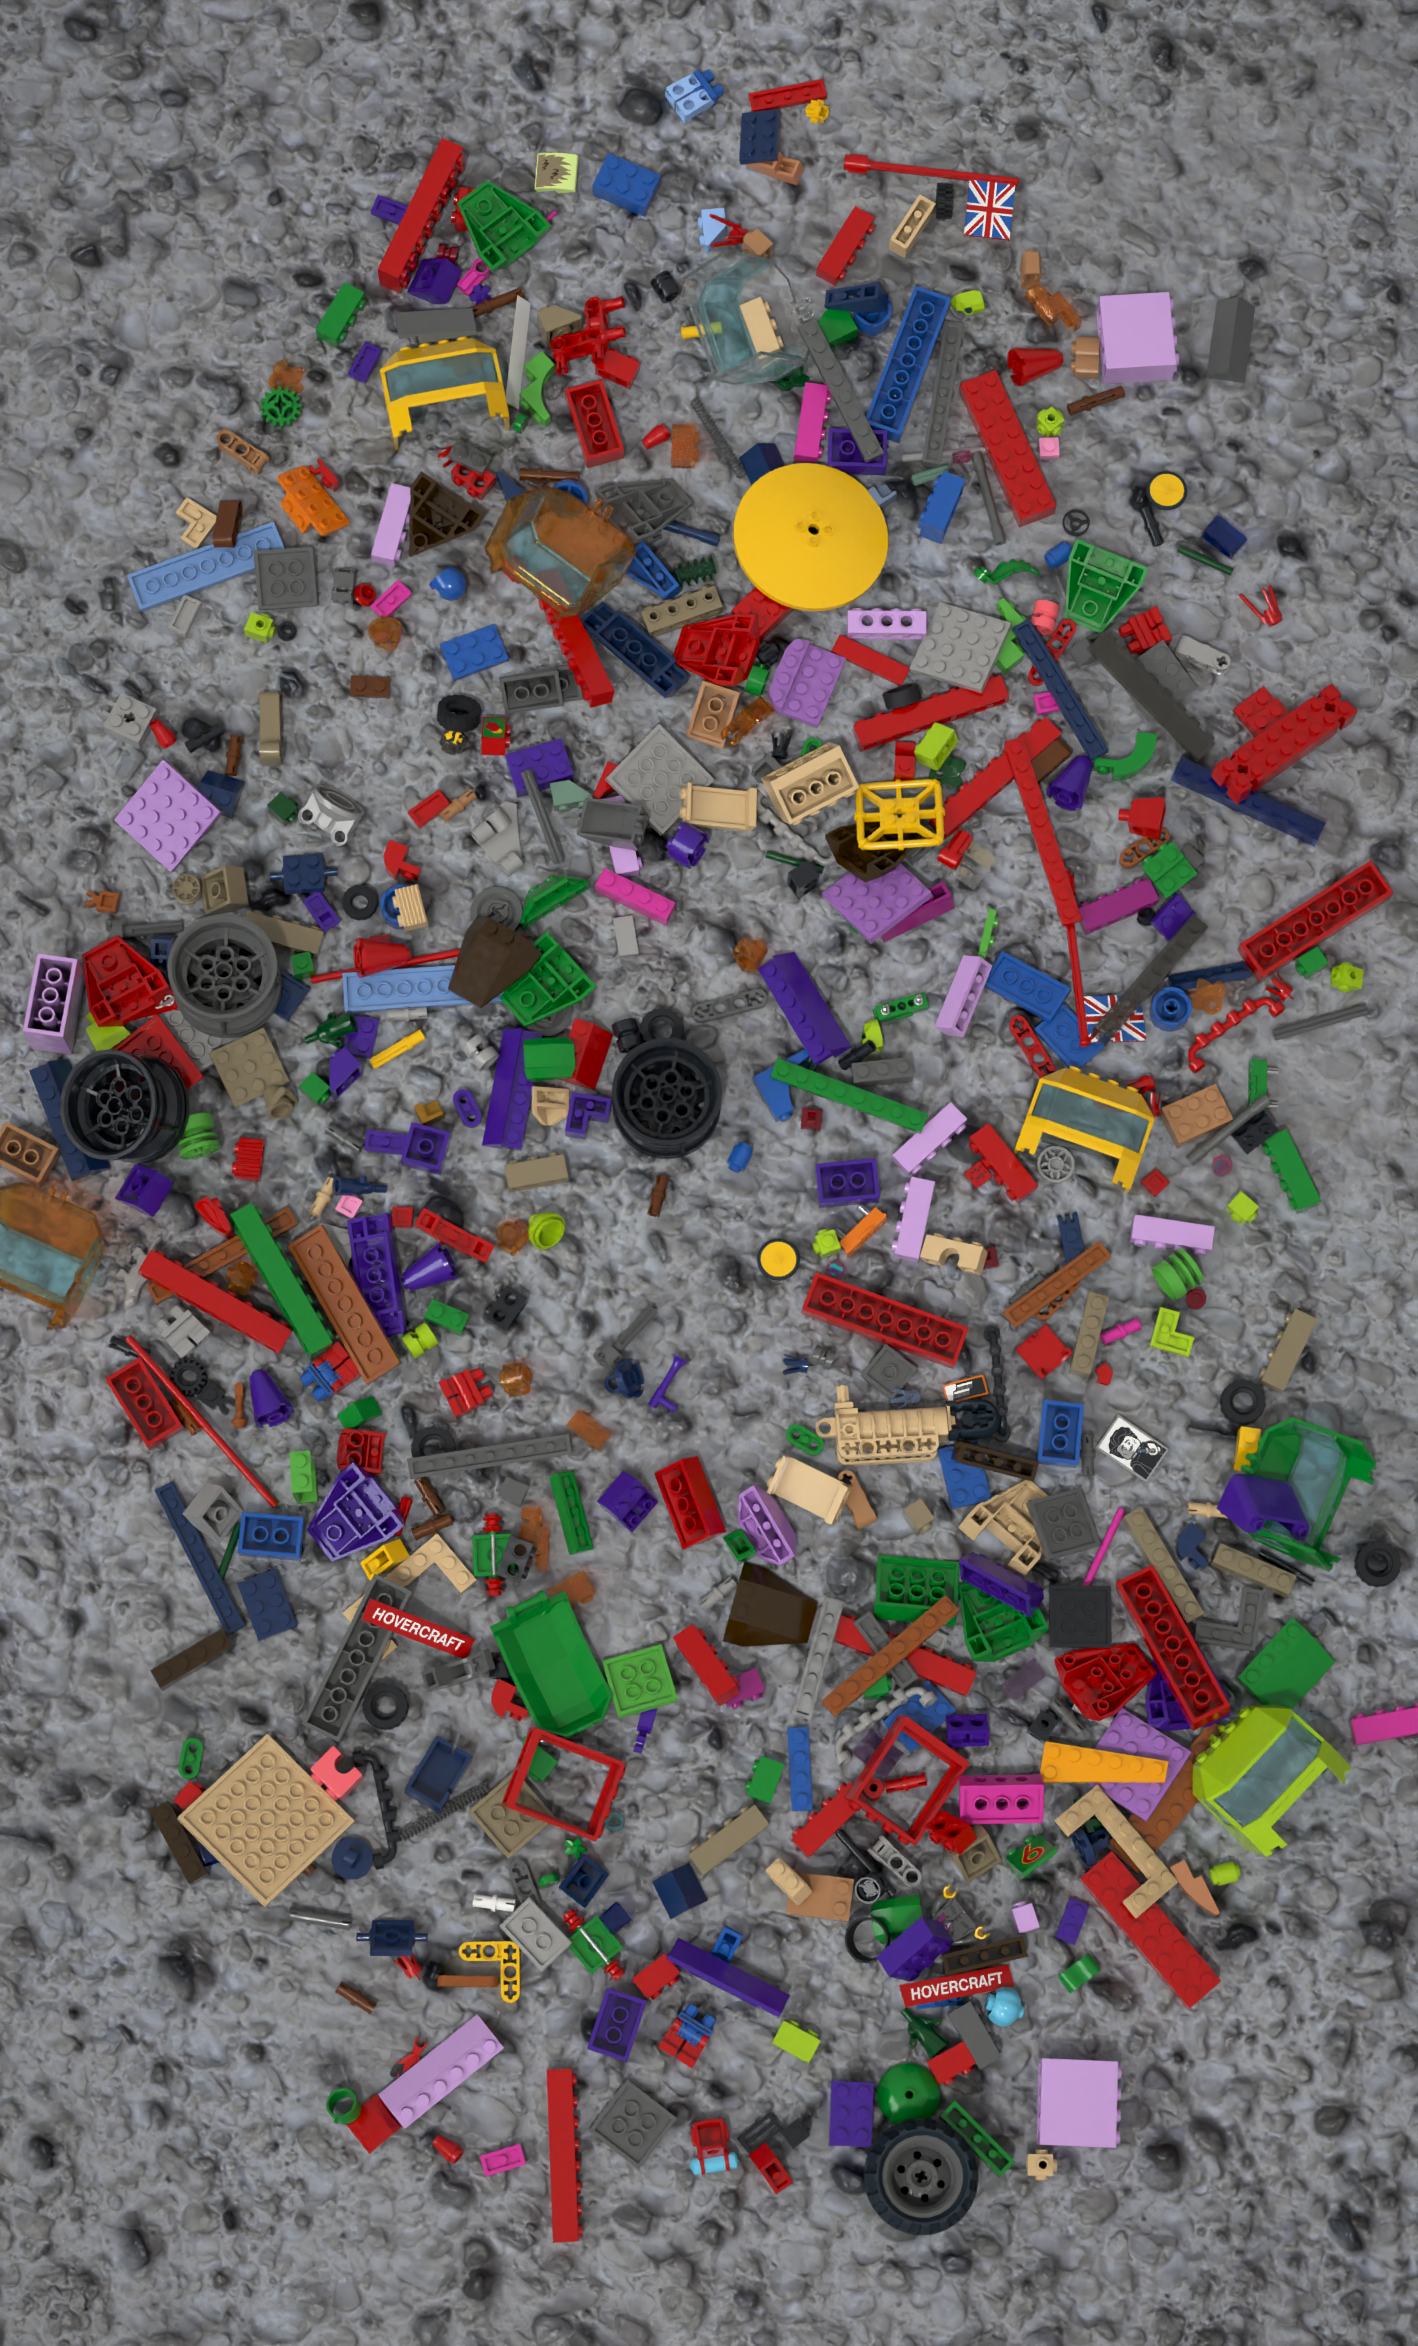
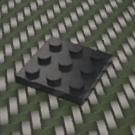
(1079, 1616)

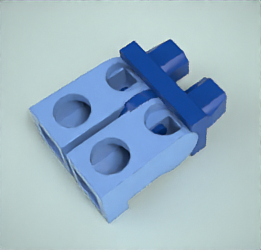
(693, 94)

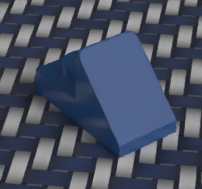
(727, 1944)

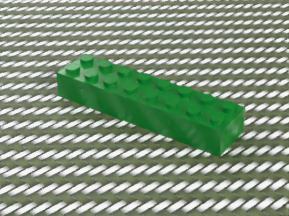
(280, 1280)

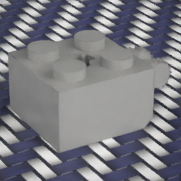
(122, 711)

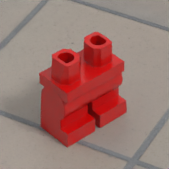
(1146, 631)
(468, 1394)

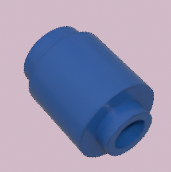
(1058, 555)
(739, 1157)

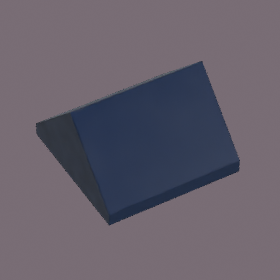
(760, 460)
(583, 1881)
(679, 1891)

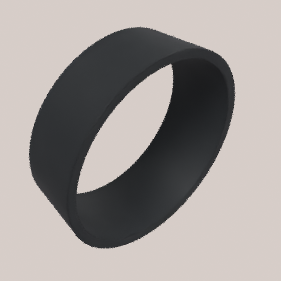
(849, 1939)

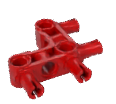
(593, 338)

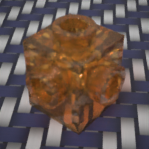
(240, 1278)

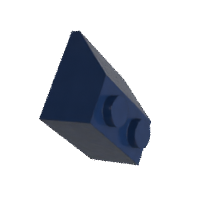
(222, 791)

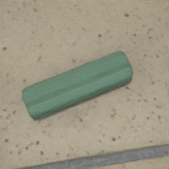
(928, 475)

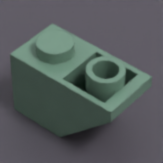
(567, 796)

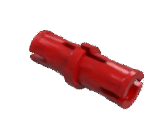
(905, 1783)

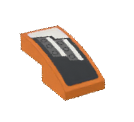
(966, 1389)

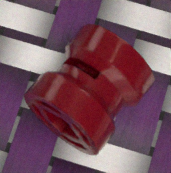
(450, 253)

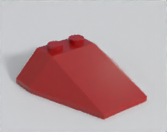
(720, 648)
(120, 983)

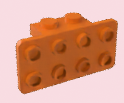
(309, 503)

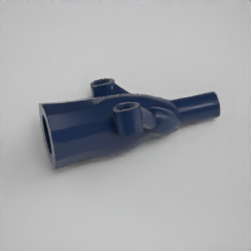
(355, 1187)

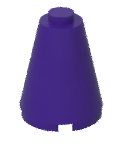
(1072, 784)
(431, 1269)
(268, 1400)

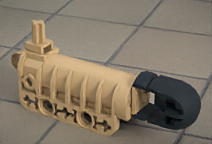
(903, 1429)

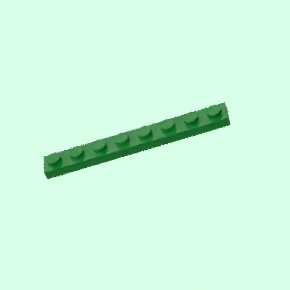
(849, 1095)

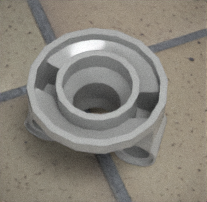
(332, 813)

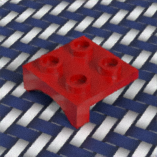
(1043, 1352)

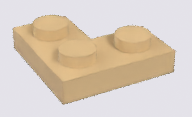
(200, 522)

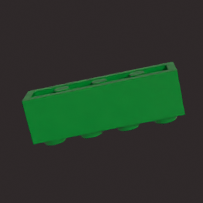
(1291, 1172)
(978, 2139)

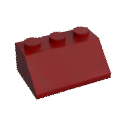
(590, 1051)

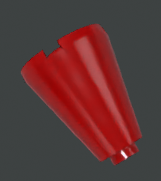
(1032, 363)
(378, 956)

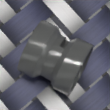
(823, 1357)

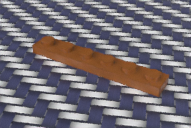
(1057, 1284)

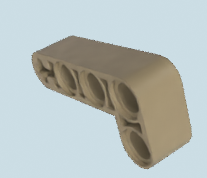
(270, 729)

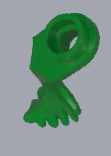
(1004, 570)

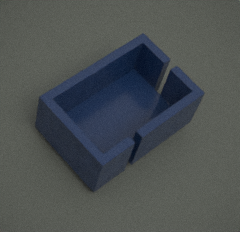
(438, 1774)

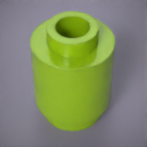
(1224, 1873)

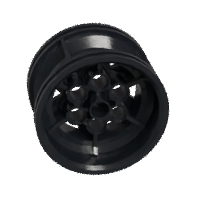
(161, 1103)
(658, 1139)

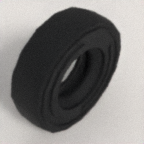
(360, 890)

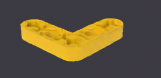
(498, 1956)

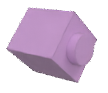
(1024, 1917)

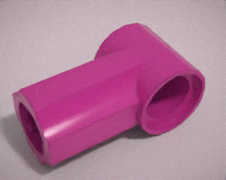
(473, 277)

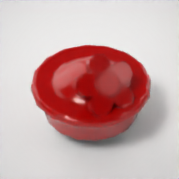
(364, 594)

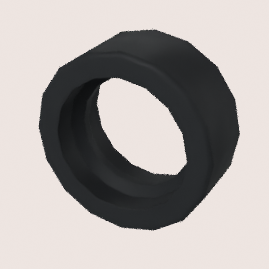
(902, 696)

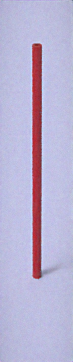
(413, 961)
(201, 1421)

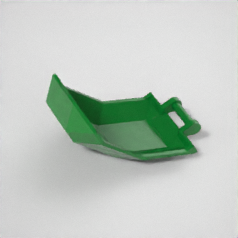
(552, 1665)

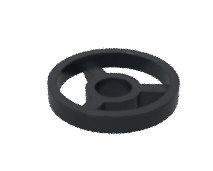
(1087, 521)

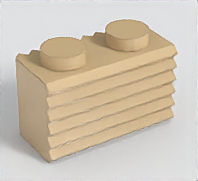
(411, 908)
(788, 1881)

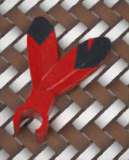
(408, 2061)

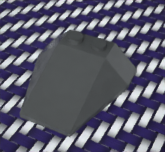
(643, 506)

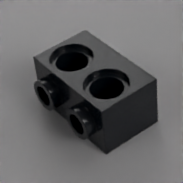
(803, 879)
(1254, 1132)
(510, 1311)
(511, 1556)

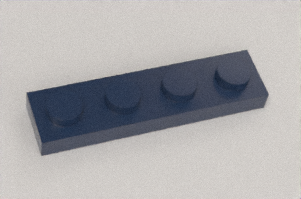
(1225, 973)

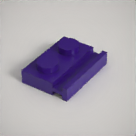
(1172, 917)
(363, 1042)

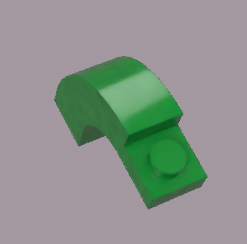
(1133, 764)

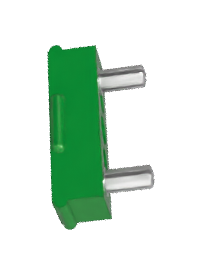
(883, 1014)
(1258, 1081)

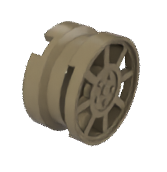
(186, 889)

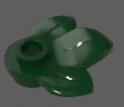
(794, 379)
(951, 770)

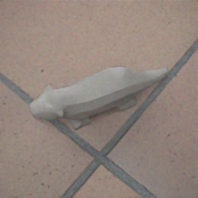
(132, 1280)

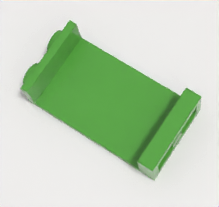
(303, 1477)

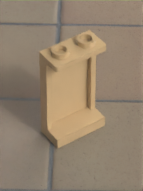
(719, 807)

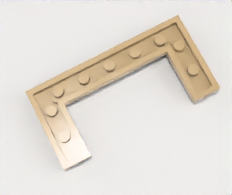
(431, 1552)
(1158, 1875)

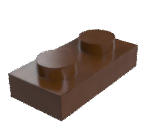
(370, 687)

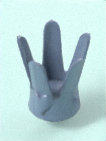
(910, 1397)

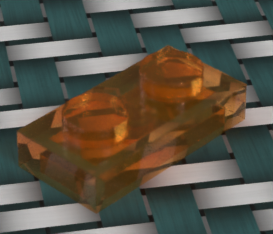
(588, 1430)

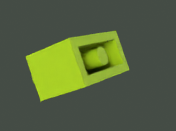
(936, 746)
(796, 2041)

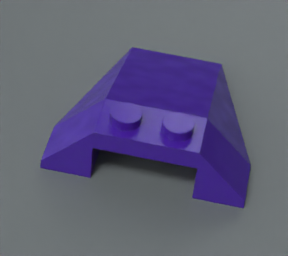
(354, 1515)
(1162, 1707)

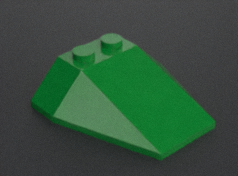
(501, 225)
(1099, 585)
(550, 985)
(995, 1628)

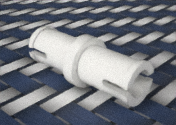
(494, 1903)

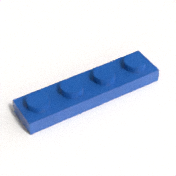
(799, 1769)

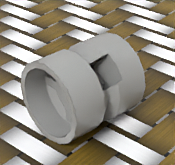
(485, 1057)

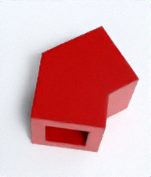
(1104, 1374)

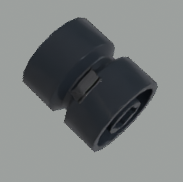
(627, 1034)
(871, 1887)

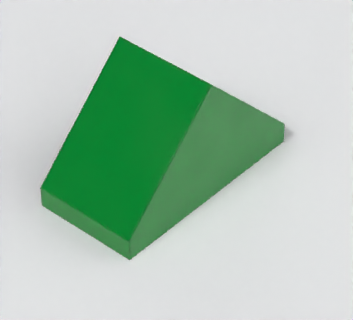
(359, 1413)
(739, 1546)

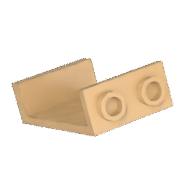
(809, 1488)

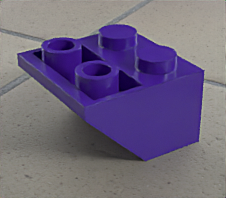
(627, 1501)

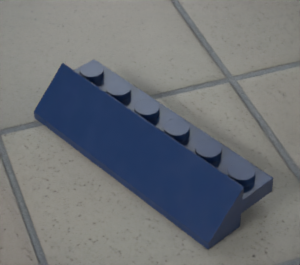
(635, 649)
(49, 1084)

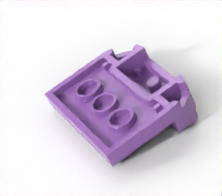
(805, 682)

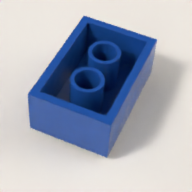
(626, 185)
(941, 507)
(1060, 1433)
(271, 1536)

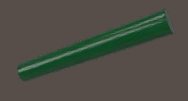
(1205, 560)
(788, 860)
(229, 1552)

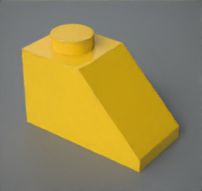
(1246, 1443)
(384, 1558)

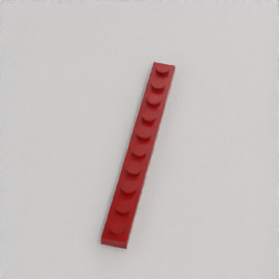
(1042, 832)

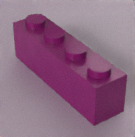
(1117, 906)
(934, 907)

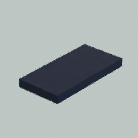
(292, 991)

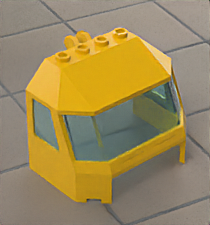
(441, 375)
(1092, 1116)

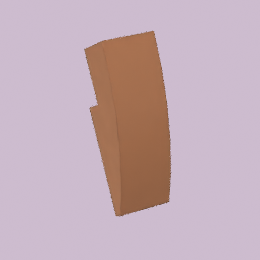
(784, 169)
(1194, 1888)

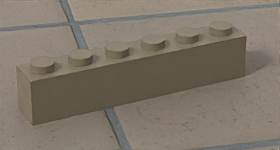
(1157, 1555)

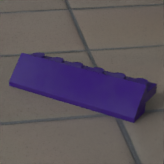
(804, 1007)
(510, 1093)
(378, 1270)
(728, 1977)

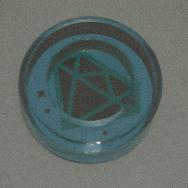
(615, 1821)

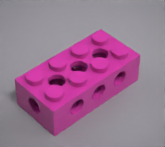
(1005, 1787)

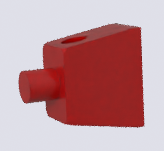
(1145, 817)

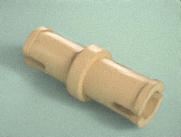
(322, 1198)
(1204, 1509)

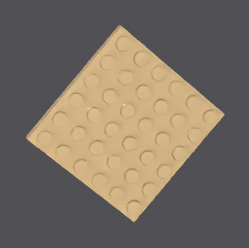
(265, 1820)

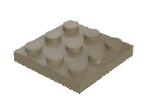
(248, 1067)
(505, 1826)

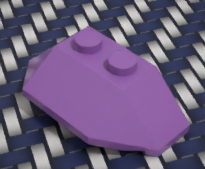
(766, 1526)

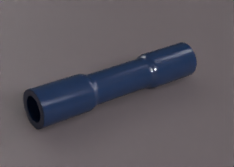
(703, 536)

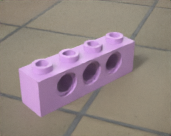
(878, 631)

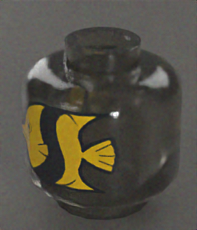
(453, 742)

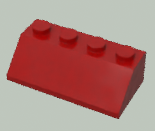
(690, 1502)

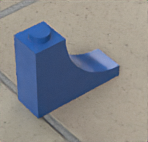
(775, 1093)

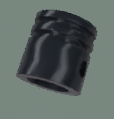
(665, 287)
(501, 1671)

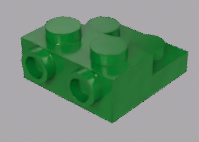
(1168, 869)

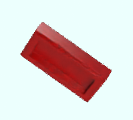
(428, 809)

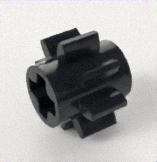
(767, 653)

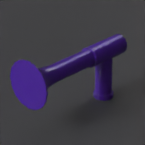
(658, 1397)

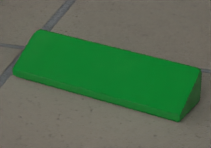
(571, 1512)

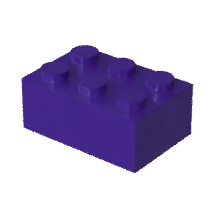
(846, 457)
(546, 761)
(847, 1183)
(915, 1949)
(616, 2025)
(851, 2114)

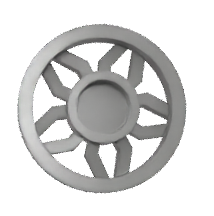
(1055, 1164)

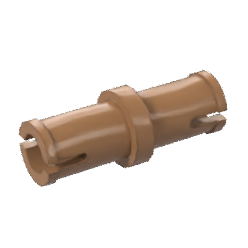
(457, 805)

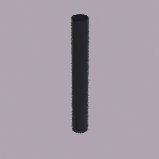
(1286, 1567)

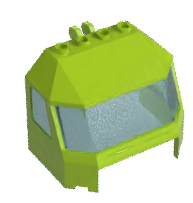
(1260, 1771)

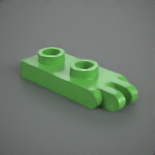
(987, 938)

